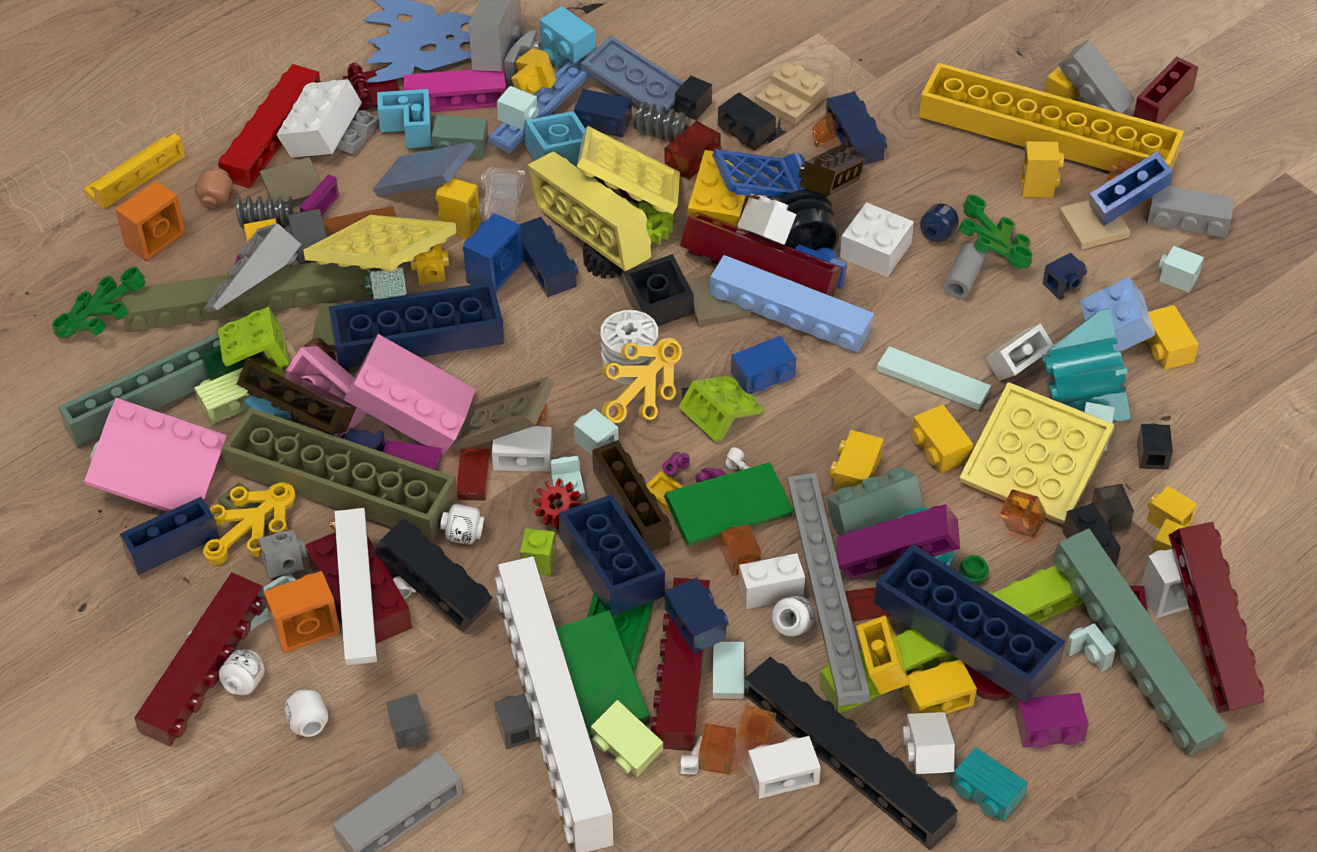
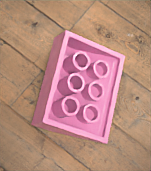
(410, 394)
(154, 457)

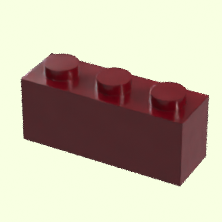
(1166, 91)

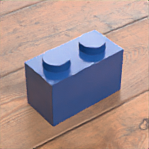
(763, 365)

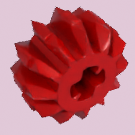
(545, 504)

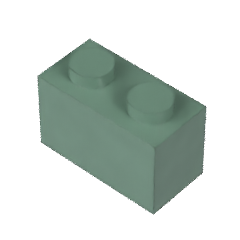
(459, 130)

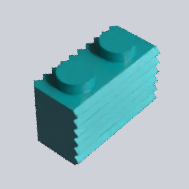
(989, 784)

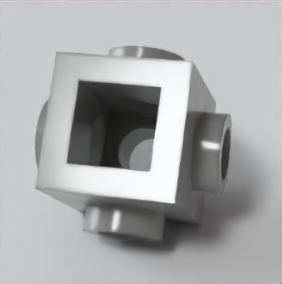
(282, 553)

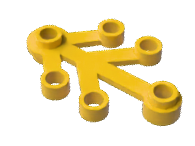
(644, 378)
(249, 518)

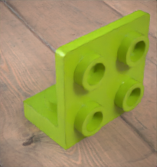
(253, 335)
(716, 403)

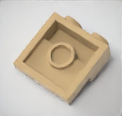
(792, 93)

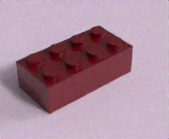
(389, 607)

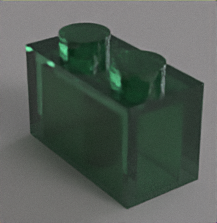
(385, 284)

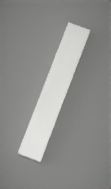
(355, 587)

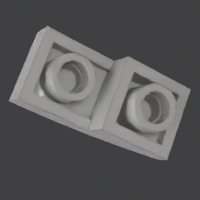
(522, 46)
(358, 132)

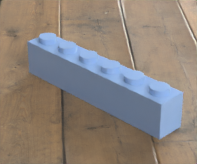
(791, 303)

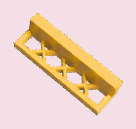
(135, 171)

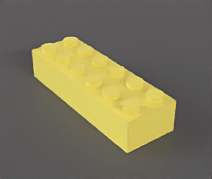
(590, 211)

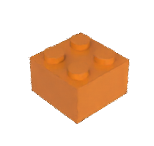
(150, 220)
(302, 611)

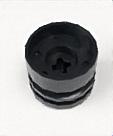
(813, 222)

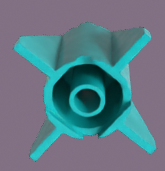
(1088, 367)

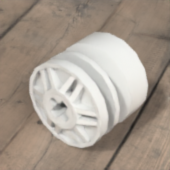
(624, 328)

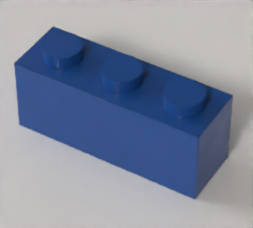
(1130, 188)

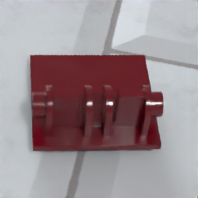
(367, 90)

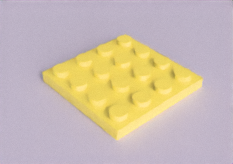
(629, 170)
(380, 242)
(1037, 450)

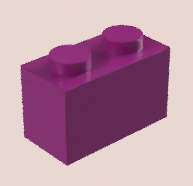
(1051, 720)

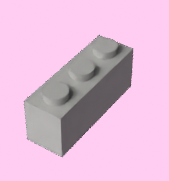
(1095, 78)
(1191, 211)

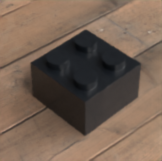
(659, 290)

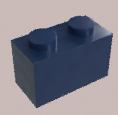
(604, 112)
(696, 615)

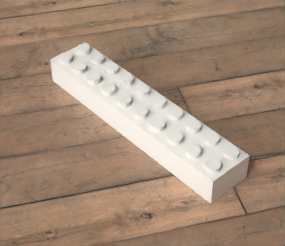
(554, 707)

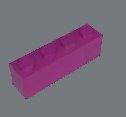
(881, 545)

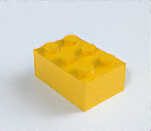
(712, 196)

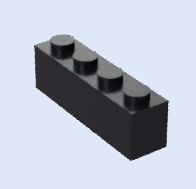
(433, 574)

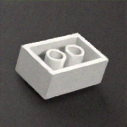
(319, 118)

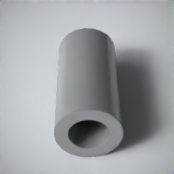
(964, 271)

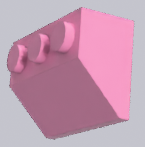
(321, 370)

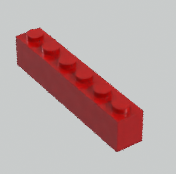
(259, 138)

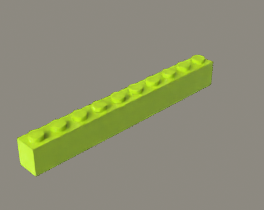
(1037, 597)

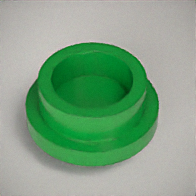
(974, 569)

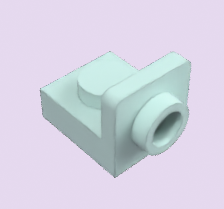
(569, 471)
(1095, 645)

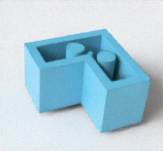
(566, 37)
(406, 112)

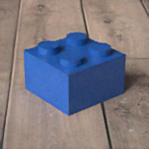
(493, 251)

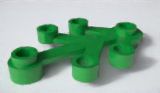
(1016, 252)
(96, 305)

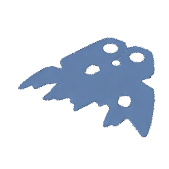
(406, 38)

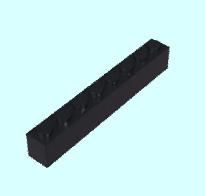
(852, 753)

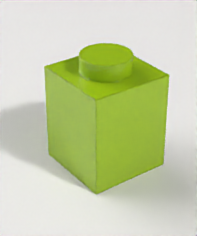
(542, 547)

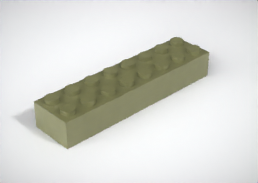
(339, 472)

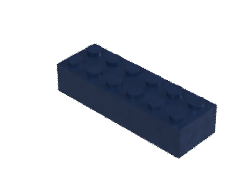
(419, 322)
(969, 622)

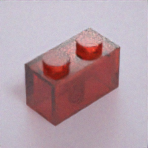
(688, 149)

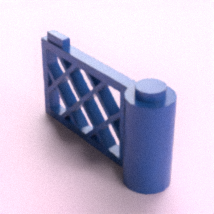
(787, 176)

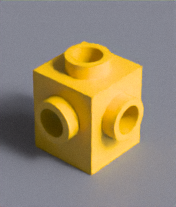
(431, 265)

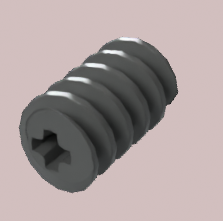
(659, 123)
(259, 211)

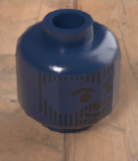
(941, 221)

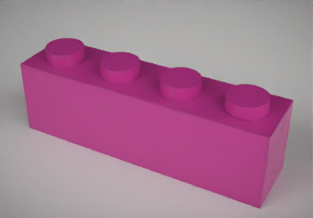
(459, 88)

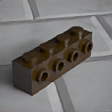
(832, 170)
(296, 395)
(621, 479)

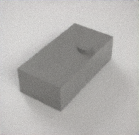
(493, 33)

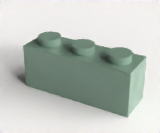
(874, 500)

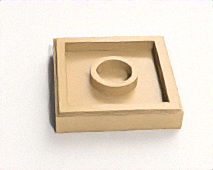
(1087, 227)

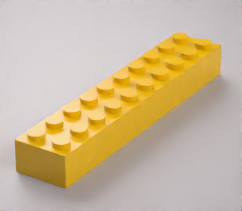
(1026, 114)

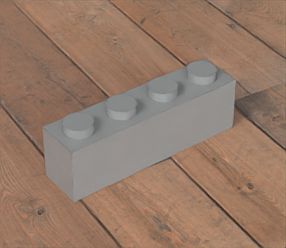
(398, 807)

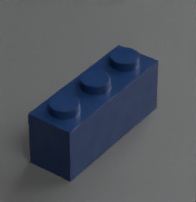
(856, 127)
(547, 258)
(169, 535)

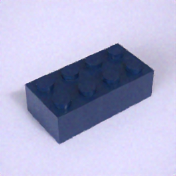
(611, 555)

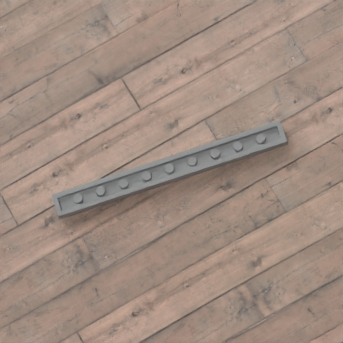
(828, 591)

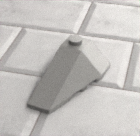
(262, 255)

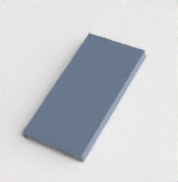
(632, 75)
(423, 169)

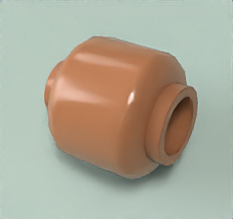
(213, 187)

